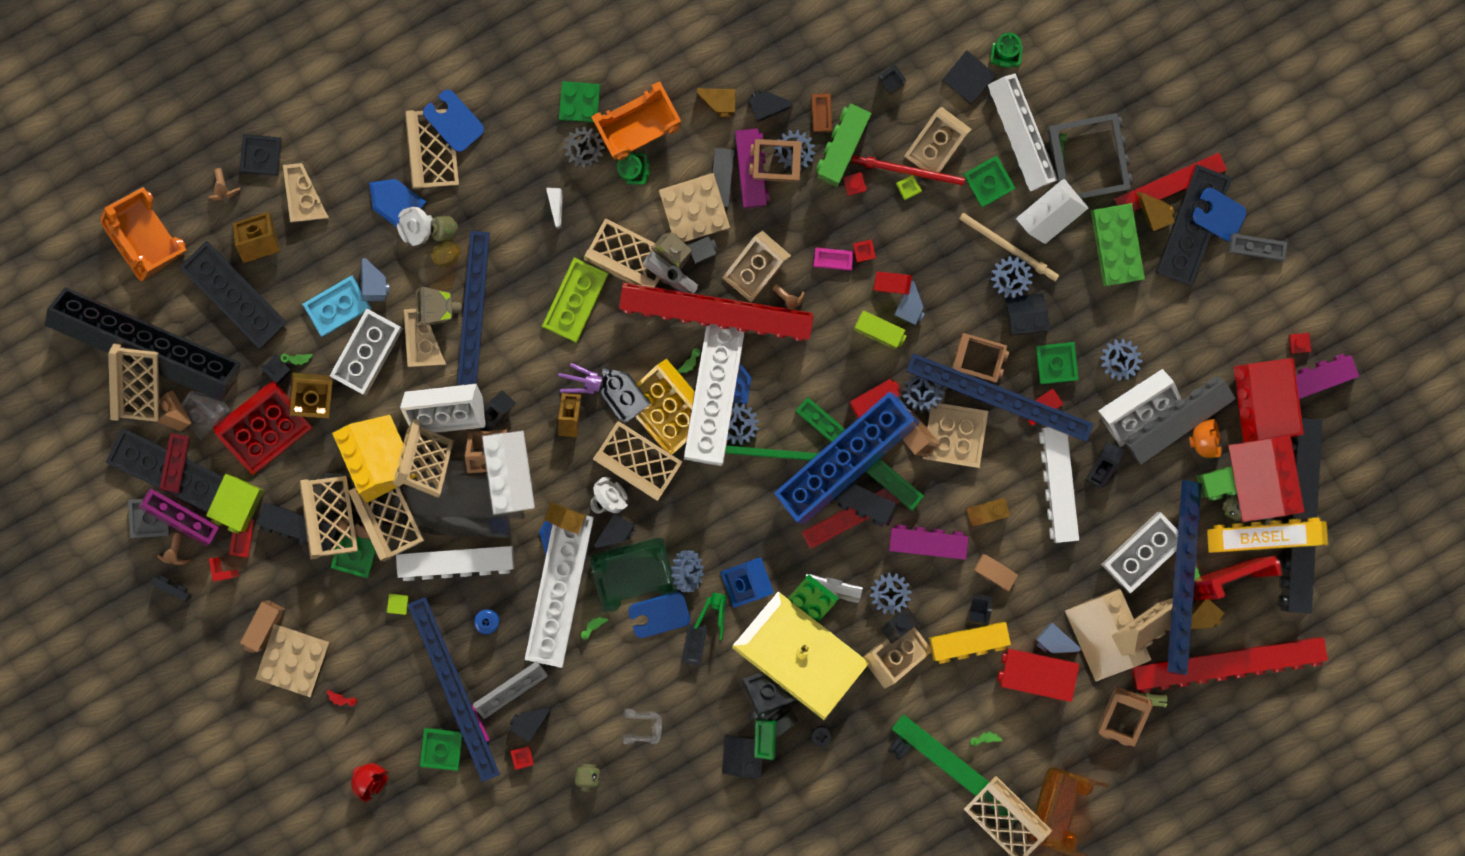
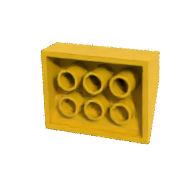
(670, 406)
(371, 454)

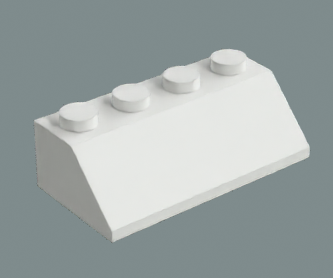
(1139, 406)
(445, 408)
(508, 472)

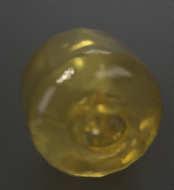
(445, 253)

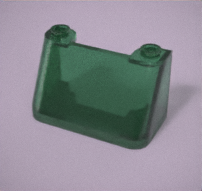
(632, 572)

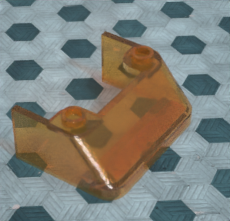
(1057, 807)

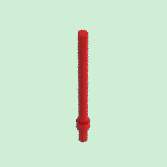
(870, 162)

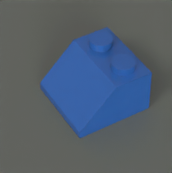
(747, 582)

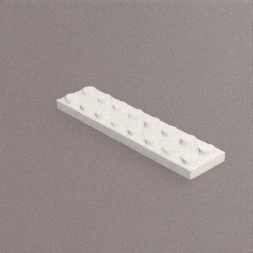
(714, 395)
(558, 595)

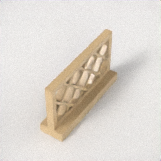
(415, 154)
(617, 268)
(117, 381)
(409, 450)
(627, 474)
(312, 522)
(373, 527)
(1017, 808)

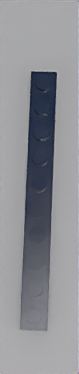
(473, 308)
(999, 397)
(1184, 578)
(453, 689)

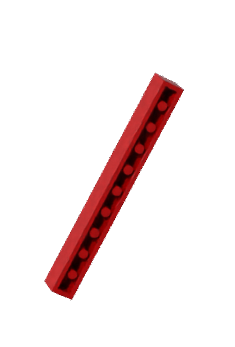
(716, 311)
(1232, 663)

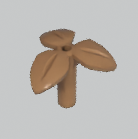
(220, 189)
(791, 300)
(171, 555)

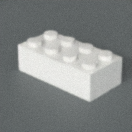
(366, 352)
(1143, 552)

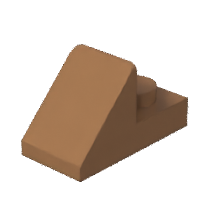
(175, 413)

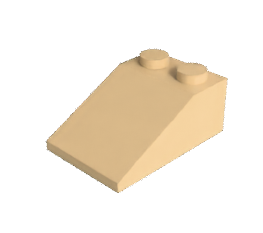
(938, 141)
(756, 266)
(894, 660)

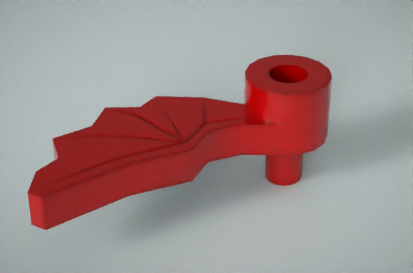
(340, 700)

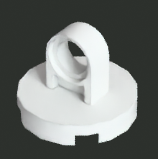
(414, 225)
(609, 495)

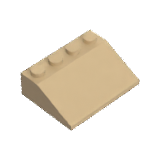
(1093, 626)

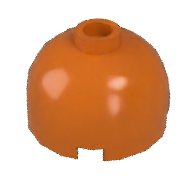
(1206, 439)

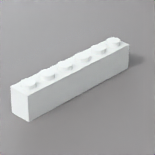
(1022, 132)
(1060, 485)
(455, 561)

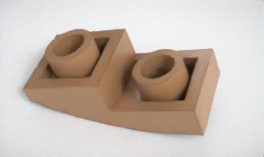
(360, 529)
(995, 572)

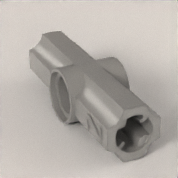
(661, 267)
(841, 590)

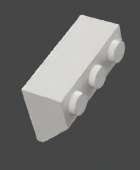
(1052, 212)

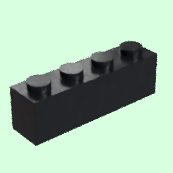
(867, 504)
(291, 524)

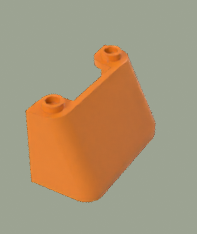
(637, 122)
(140, 234)

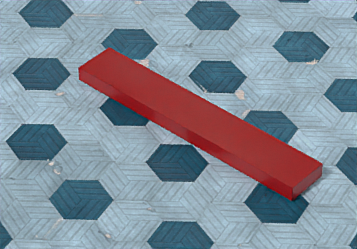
(1171, 183)
(838, 523)

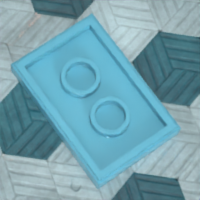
(336, 306)

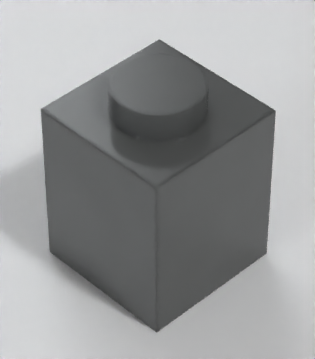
(703, 250)

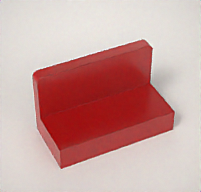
(217, 571)

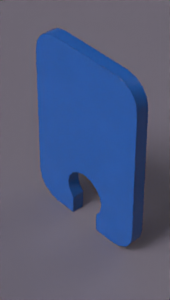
(457, 124)
(1224, 216)
(663, 614)

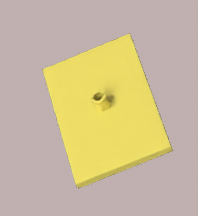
(800, 655)

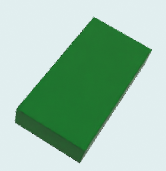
(765, 739)

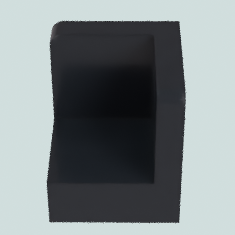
(892, 79)
(276, 369)
(980, 609)

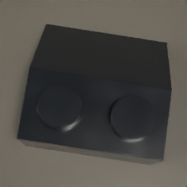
(1027, 314)
(739, 757)

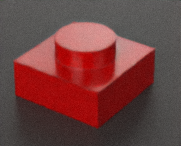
(854, 184)
(864, 251)
(1299, 343)
(522, 757)

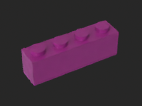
(753, 191)
(1325, 375)
(178, 517)
(928, 543)

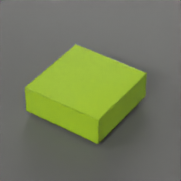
(908, 187)
(397, 603)

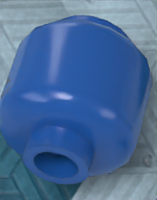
(492, 617)

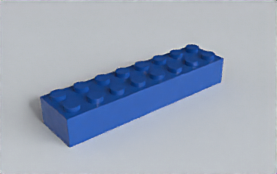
(846, 458)

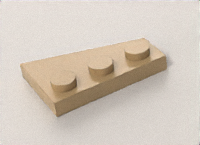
(301, 195)
(420, 343)

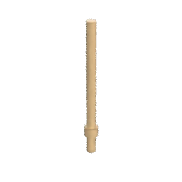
(1040, 267)

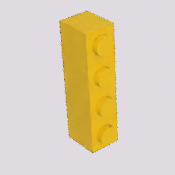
(969, 641)

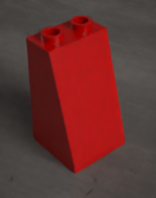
(1038, 674)

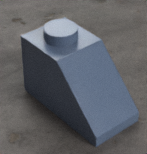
(372, 283)
(910, 307)
(1055, 640)

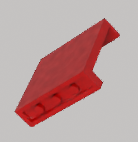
(1210, 586)

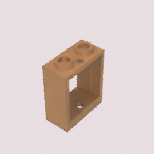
(796, 145)
(960, 353)
(921, 440)
(476, 460)
(261, 626)
(1132, 700)

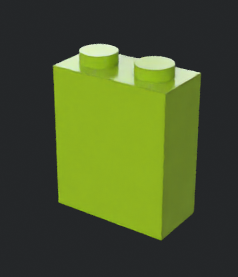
(880, 330)
(235, 503)

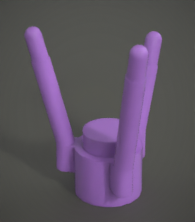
(592, 381)

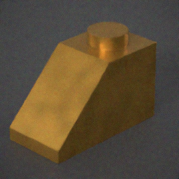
(719, 100)
(1156, 212)
(569, 415)
(988, 512)
(565, 518)

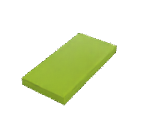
(575, 300)

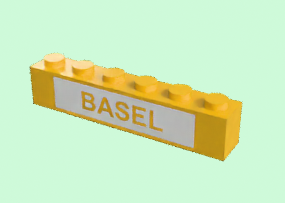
(1267, 536)

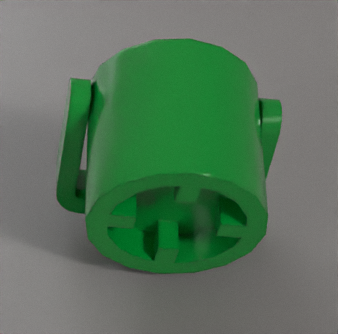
(1006, 49)
(631, 169)

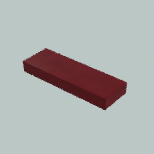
(174, 463)

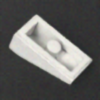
(555, 199)

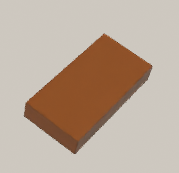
(821, 113)

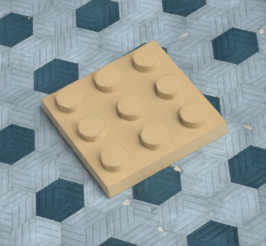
(694, 208)
(959, 433)
(292, 660)

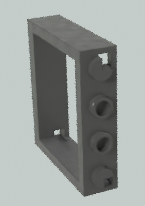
(1119, 142)

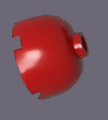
(367, 780)

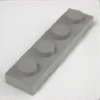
(510, 690)

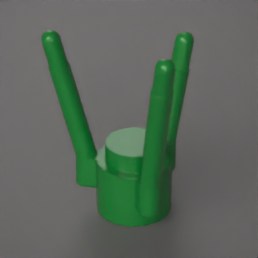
(718, 603)

